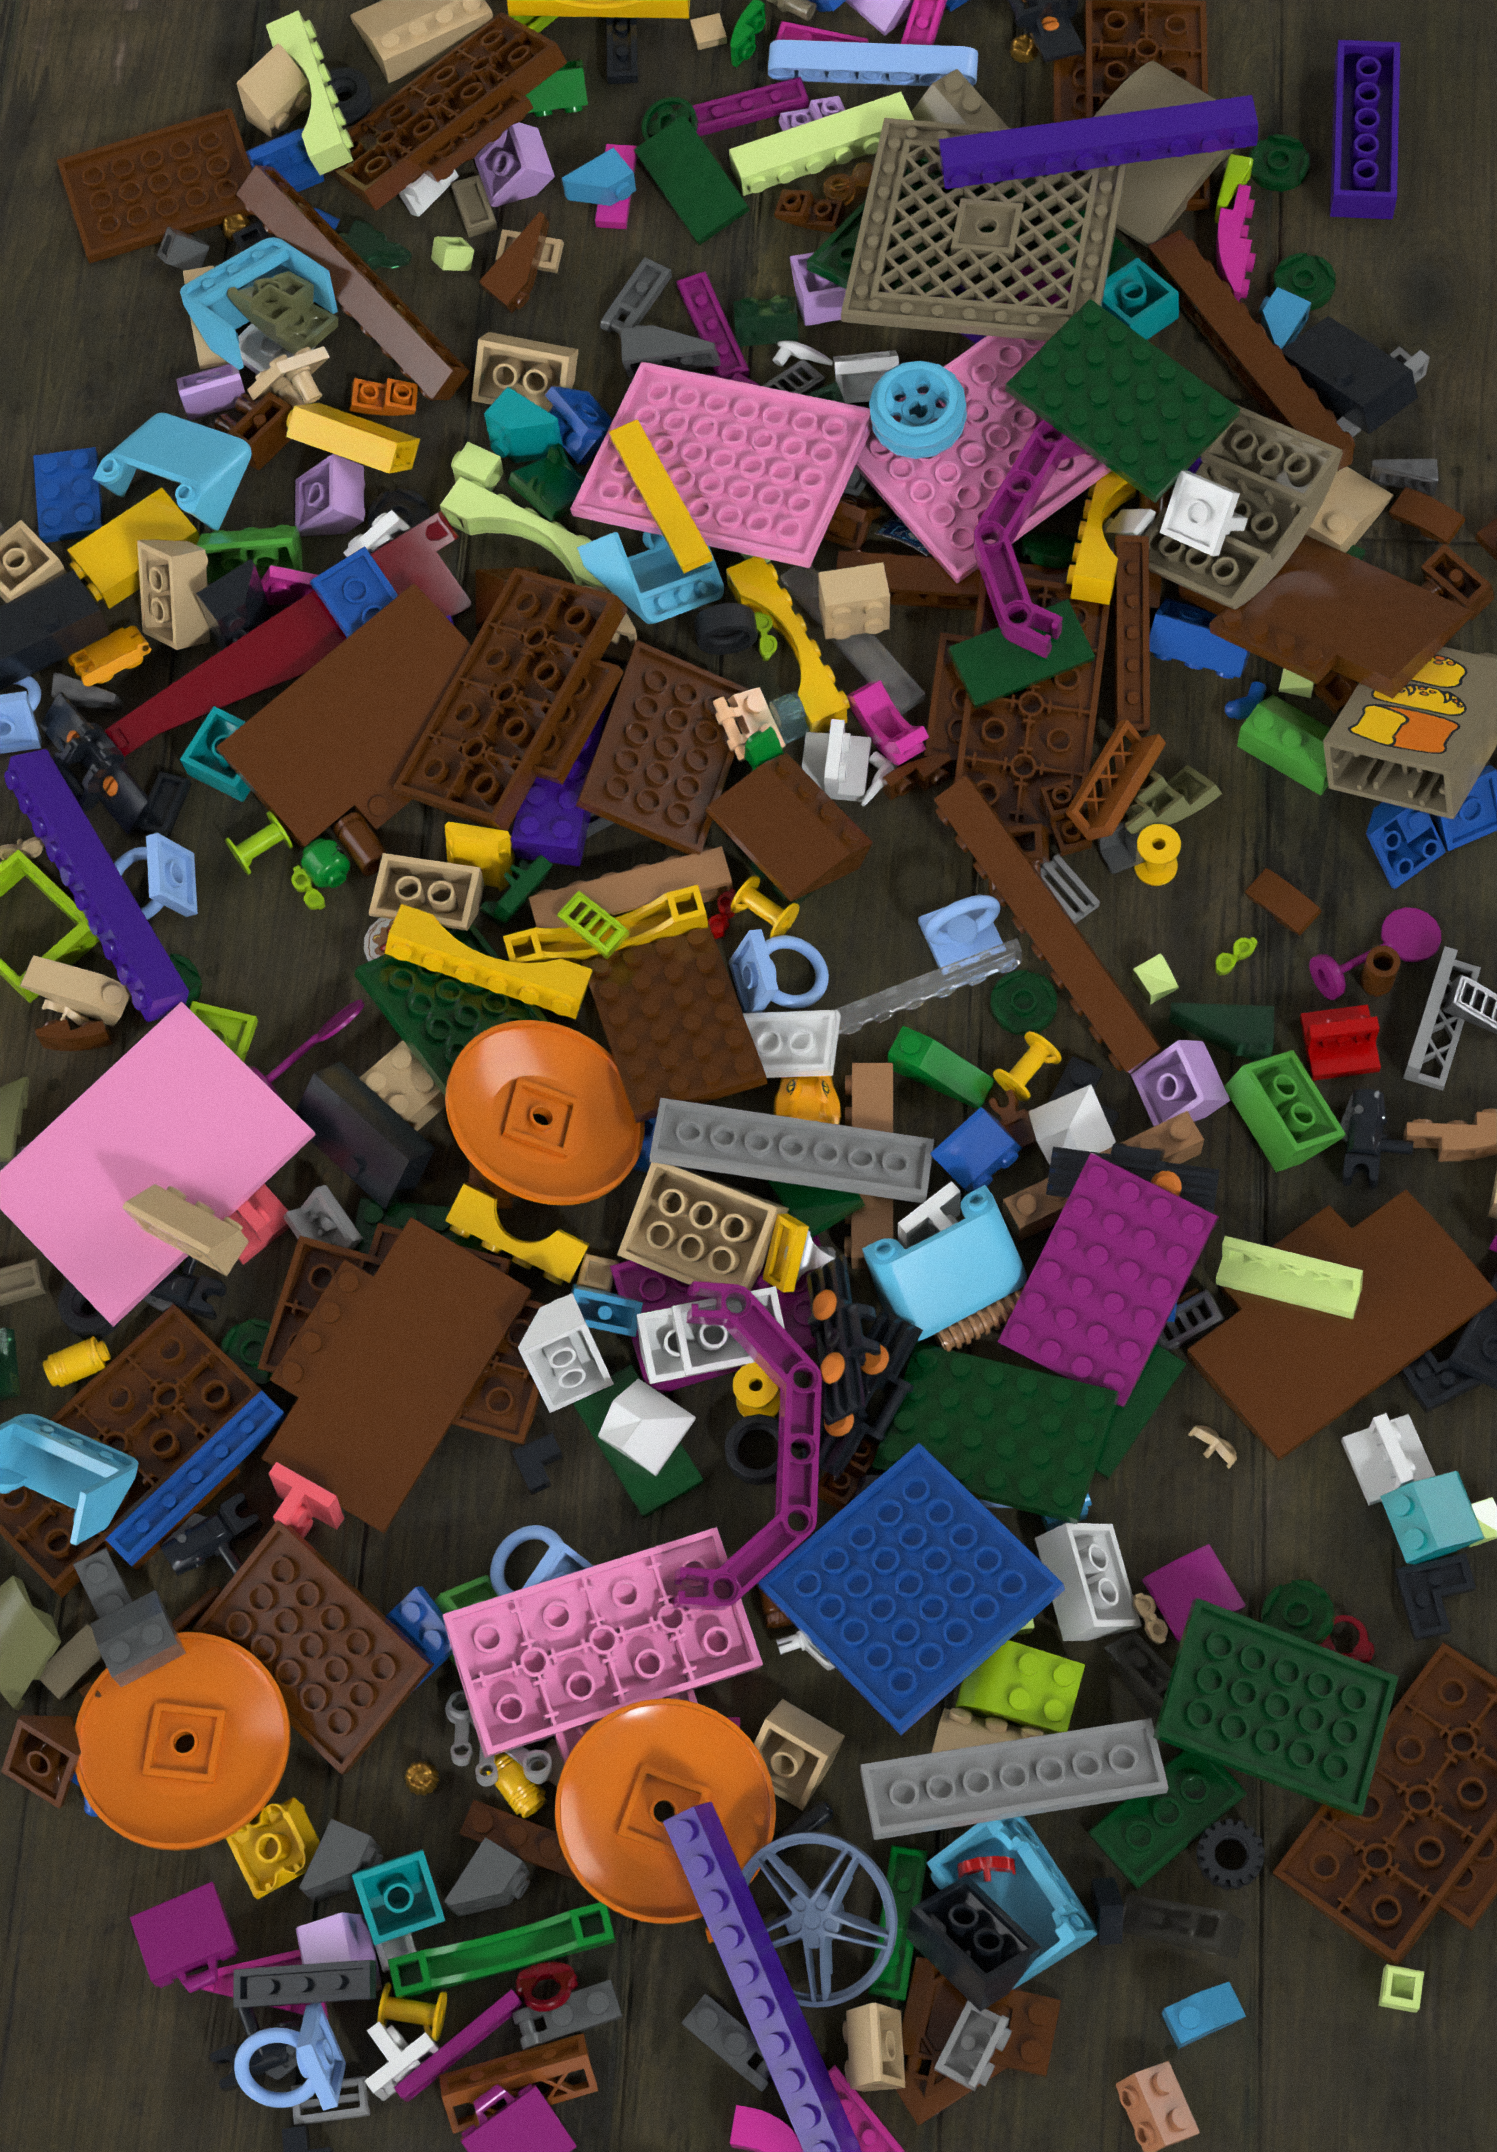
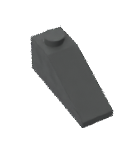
(665, 348)

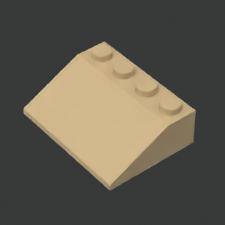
(417, 32)
(1348, 510)
(699, 1228)

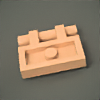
(751, 714)

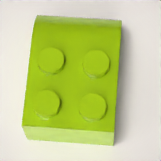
(1023, 1688)

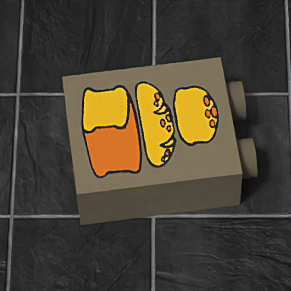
(1424, 742)

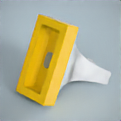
(792, 1253)

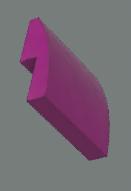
(1190, 1578)

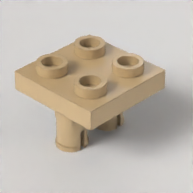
(291, 377)

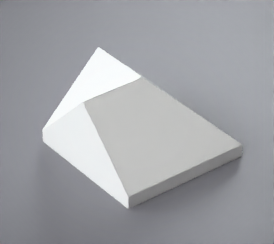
(1072, 1123)
(645, 1426)

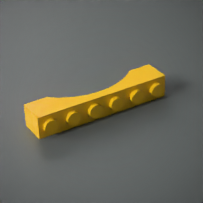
(600, 8)
(1095, 562)
(757, 587)
(662, 918)
(424, 942)

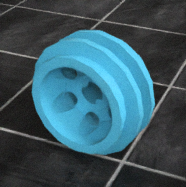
(936, 427)

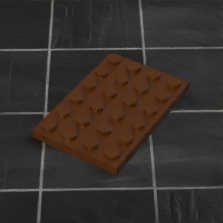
(155, 181)
(661, 750)
(674, 1022)
(321, 1642)

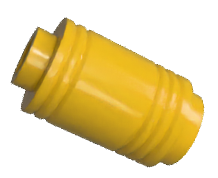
(76, 1362)
(517, 1790)

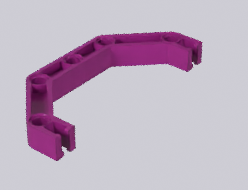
(1003, 522)
(798, 1423)

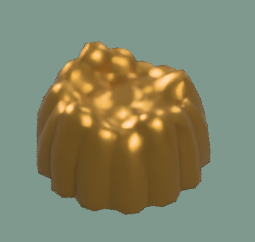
(1023, 49)
(233, 224)
(421, 1777)

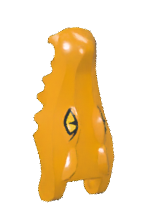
(808, 1099)

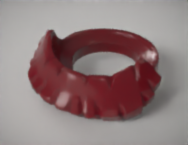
(1363, 1650)
(530, 1976)

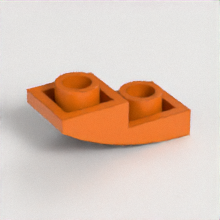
(386, 399)

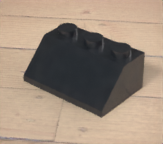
(234, 604)
(972, 1941)

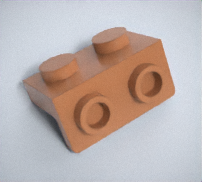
(1157, 2107)

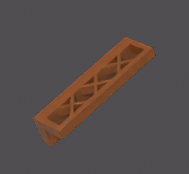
(1119, 788)
(542, 2063)

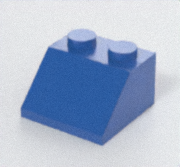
(977, 1150)

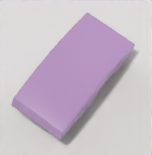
(817, 109)

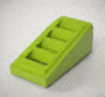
(1237, 172)
(612, 943)

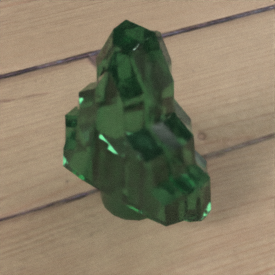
(374, 247)

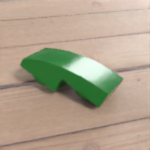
(743, 37)
(762, 747)

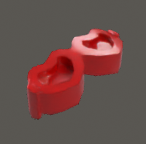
(720, 922)
(986, 1864)

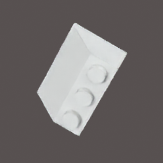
(563, 1355)
(1094, 1578)

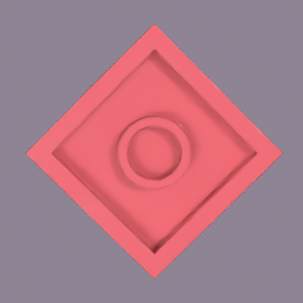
(261, 1221)
(303, 1501)

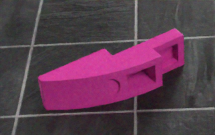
(1232, 245)

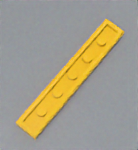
(660, 496)

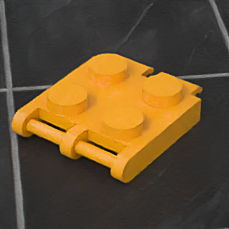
(110, 655)

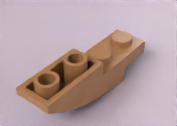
(1456, 1139)

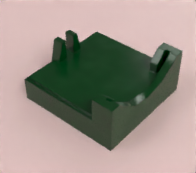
(549, 483)
(528, 880)

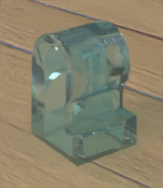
(789, 716)

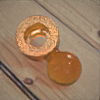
(860, 177)

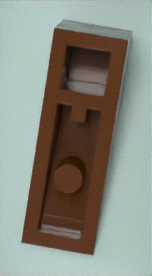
(515, 271)

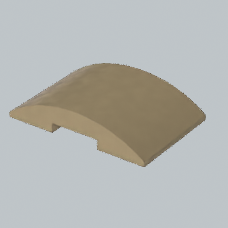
(1156, 189)
(1281, 490)

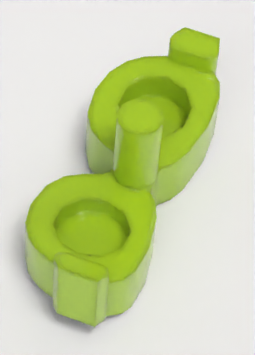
(767, 643)
(302, 883)
(1242, 949)

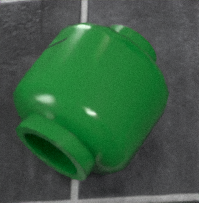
(325, 863)

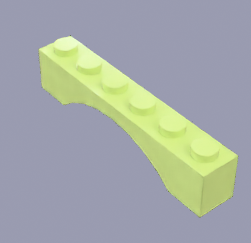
(323, 134)
(481, 511)

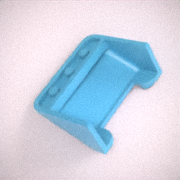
(196, 456)
(651, 580)

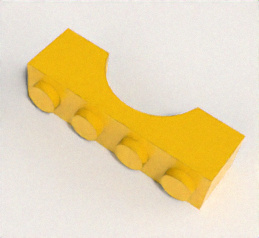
(476, 1214)

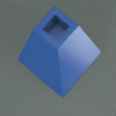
(1403, 841)

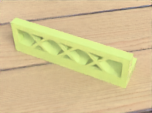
(1290, 1277)

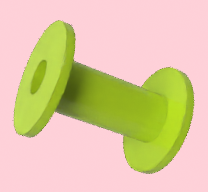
(258, 843)

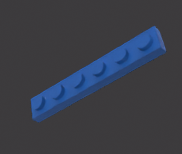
(196, 1478)

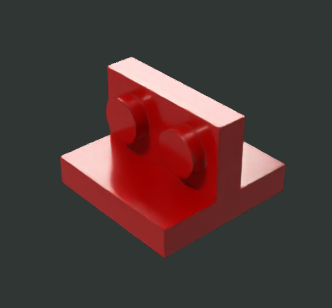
(1340, 1042)

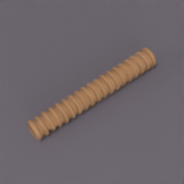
(978, 1323)

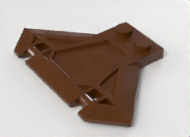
(930, 2019)

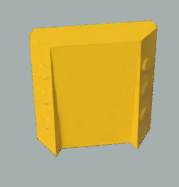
(481, 848)
(275, 1846)

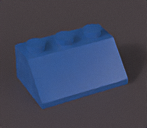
(1184, 634)

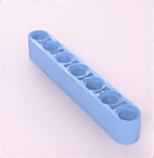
(869, 62)

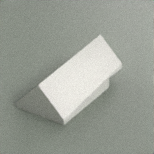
(684, 1349)

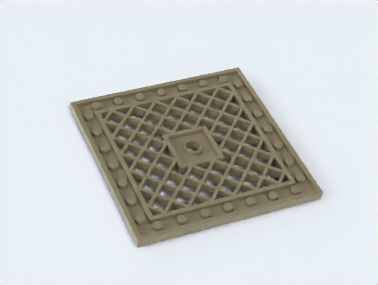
(903, 144)

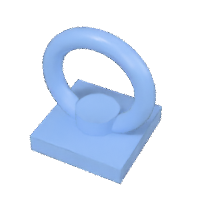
(17, 719)
(169, 875)
(961, 929)
(756, 973)
(557, 1561)
(316, 2056)

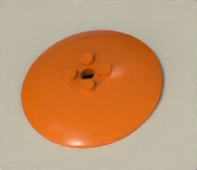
(553, 1073)
(647, 1757)
(196, 1796)

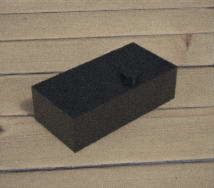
(1351, 374)
(47, 627)
(364, 1135)

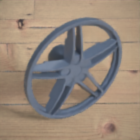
(819, 1915)

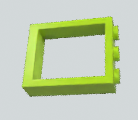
(71, 946)

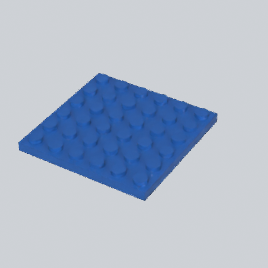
(910, 1588)

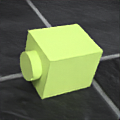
(477, 465)

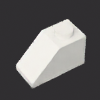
(1128, 523)

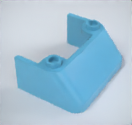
(218, 316)
(66, 1469)

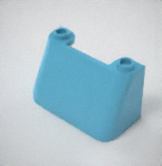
(950, 1271)
(1034, 1897)

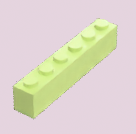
(814, 145)

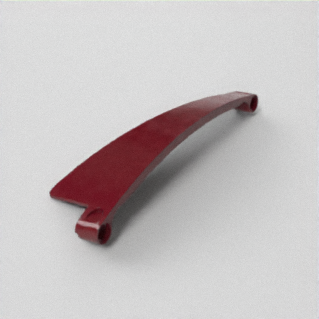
(291, 640)

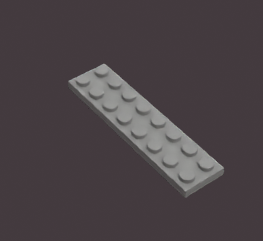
(792, 1150)
(1013, 1778)

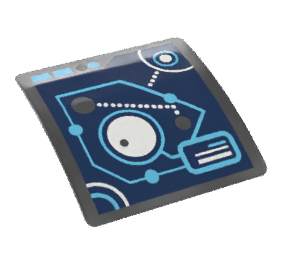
(898, 530)

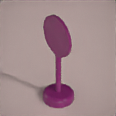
(1406, 930)
(330, 1028)

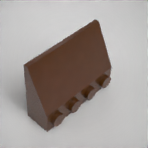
(790, 828)

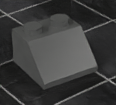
(137, 1639)
(336, 1858)
(488, 1881)

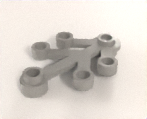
(529, 1760)

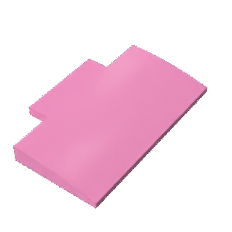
(594, 1643)

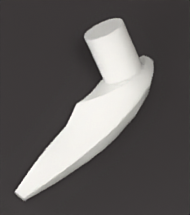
(800, 351)
(884, 767)

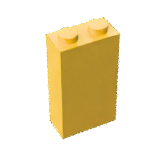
(352, 437)
(110, 554)

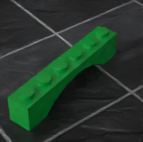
(502, 1952)

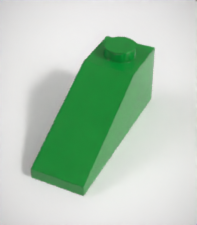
(938, 1068)

